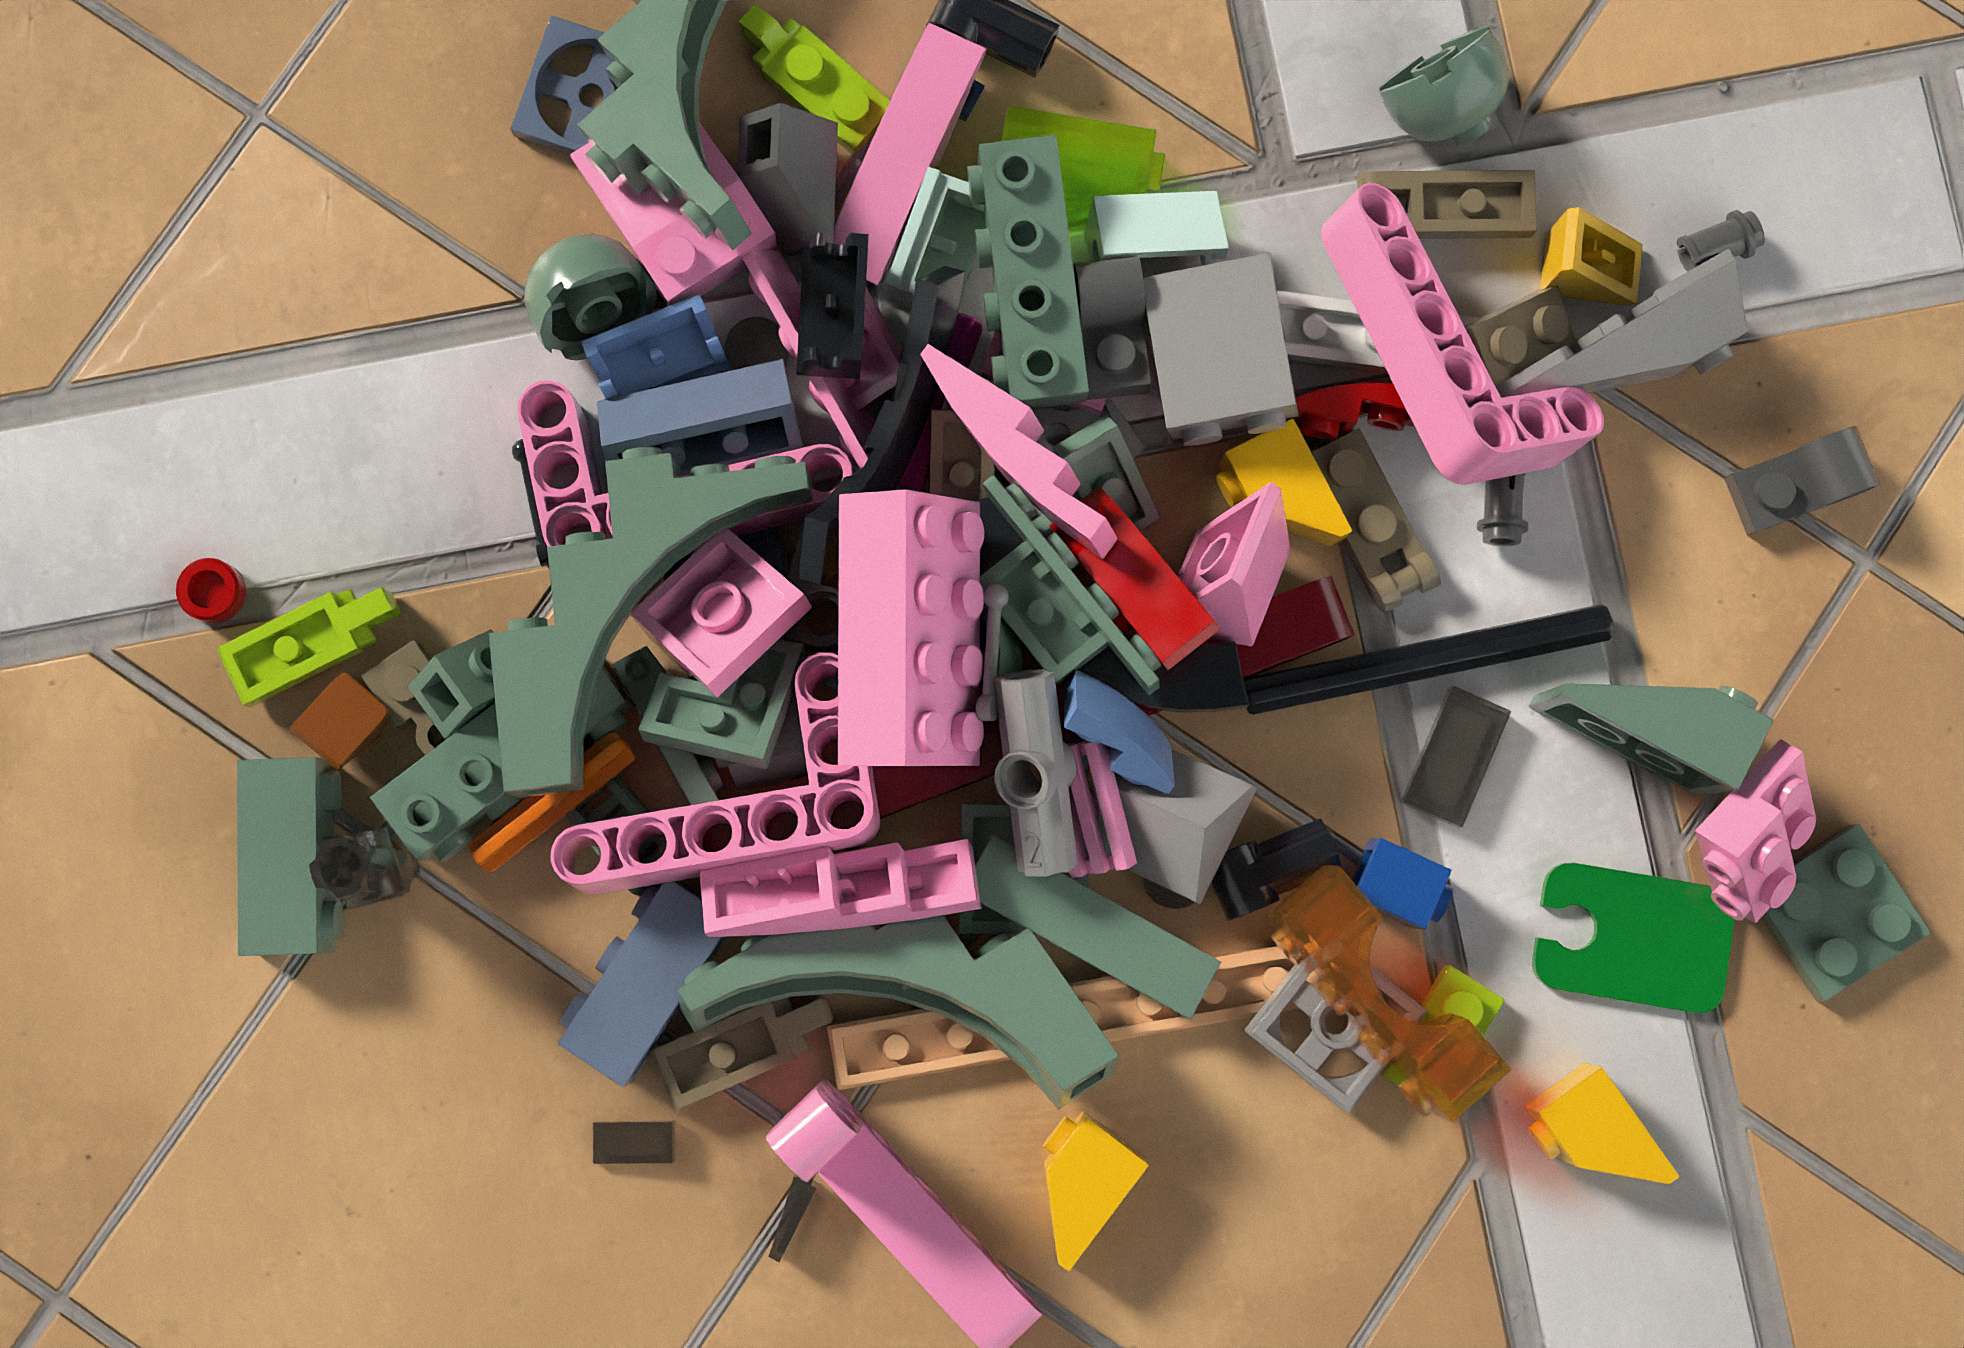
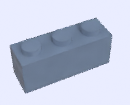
(706, 418)
(639, 983)

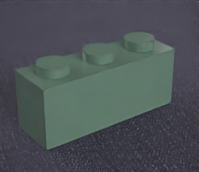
(281, 821)

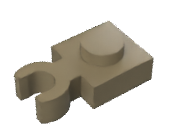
(390, 685)

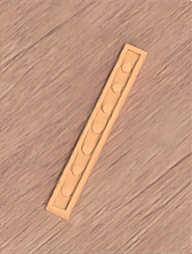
(930, 1043)

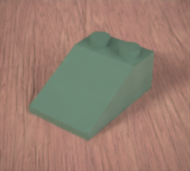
(1680, 733)

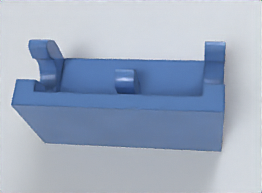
(657, 350)

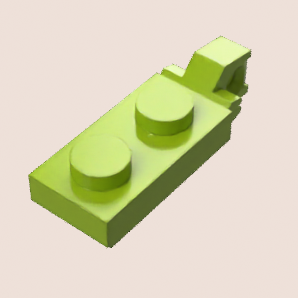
(815, 77)
(304, 642)

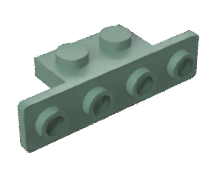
(1050, 607)

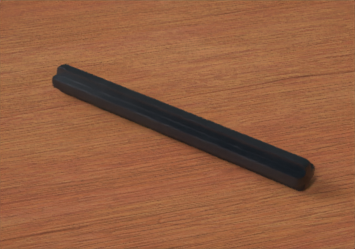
(1428, 659)

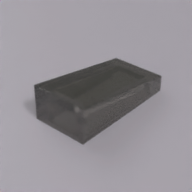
(634, 1142)
(794, 1209)

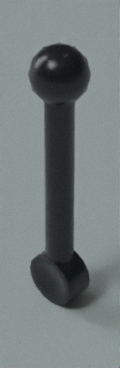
(519, 455)

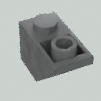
(790, 172)

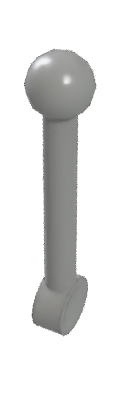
(995, 599)

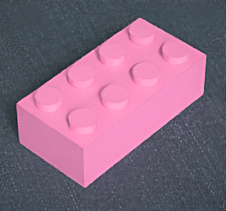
(909, 630)

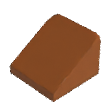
(341, 721)

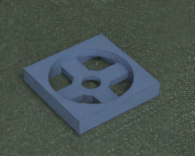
(528, 122)

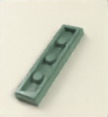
(1096, 930)

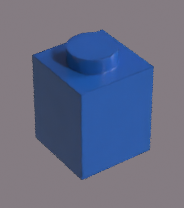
(1403, 884)

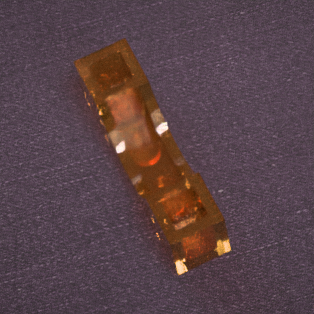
(1440, 1058)

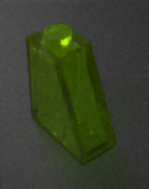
(1093, 156)

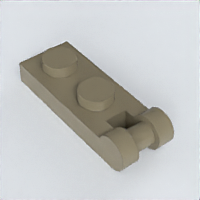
(1464, 201)
(1375, 521)

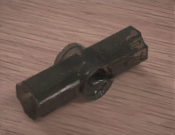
(364, 868)

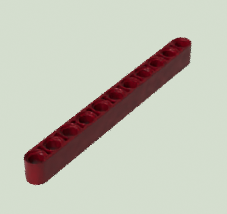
(1293, 627)

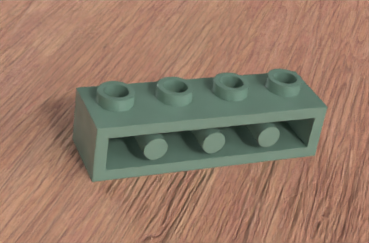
(1031, 272)
(463, 782)

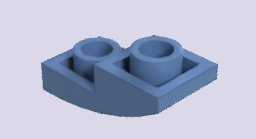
(1134, 741)

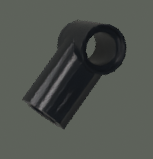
(1002, 27)
(1258, 873)

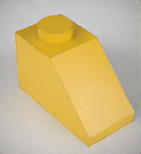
(1289, 464)
(1595, 1128)
(1085, 1182)

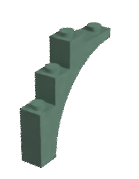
(651, 121)
(657, 518)
(1005, 995)

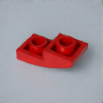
(1337, 409)

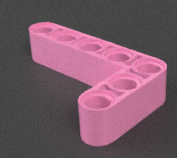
(1433, 360)
(584, 501)
(747, 815)
(952, 1265)

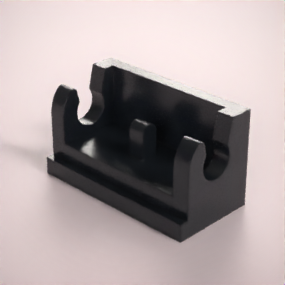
(832, 307)

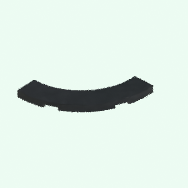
(898, 423)
(1200, 682)

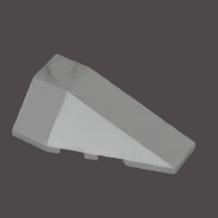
(1668, 333)

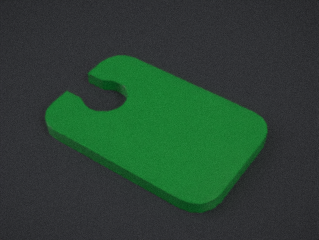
(1650, 940)

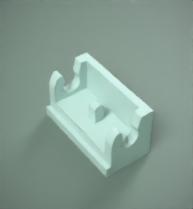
(1156, 226)
(936, 235)

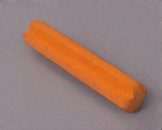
(541, 812)

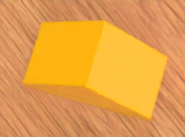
(1591, 260)

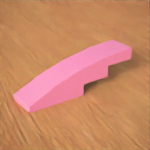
(907, 142)
(1009, 437)
(838, 891)

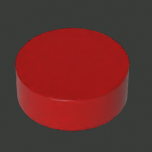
(210, 590)

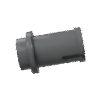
(1739, 234)
(1503, 511)

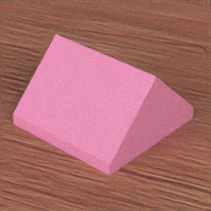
(1239, 563)

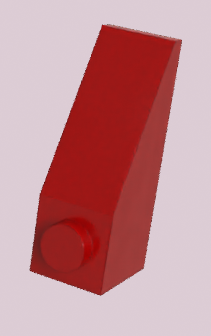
(1143, 586)

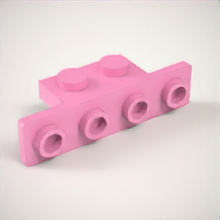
(843, 398)

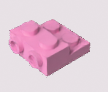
(720, 611)
(1752, 835)

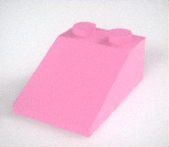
(665, 242)

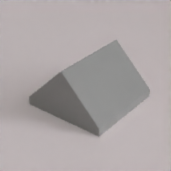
(1186, 832)

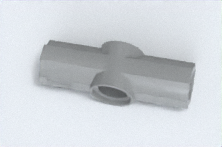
(1038, 810)

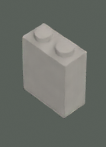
(1220, 349)

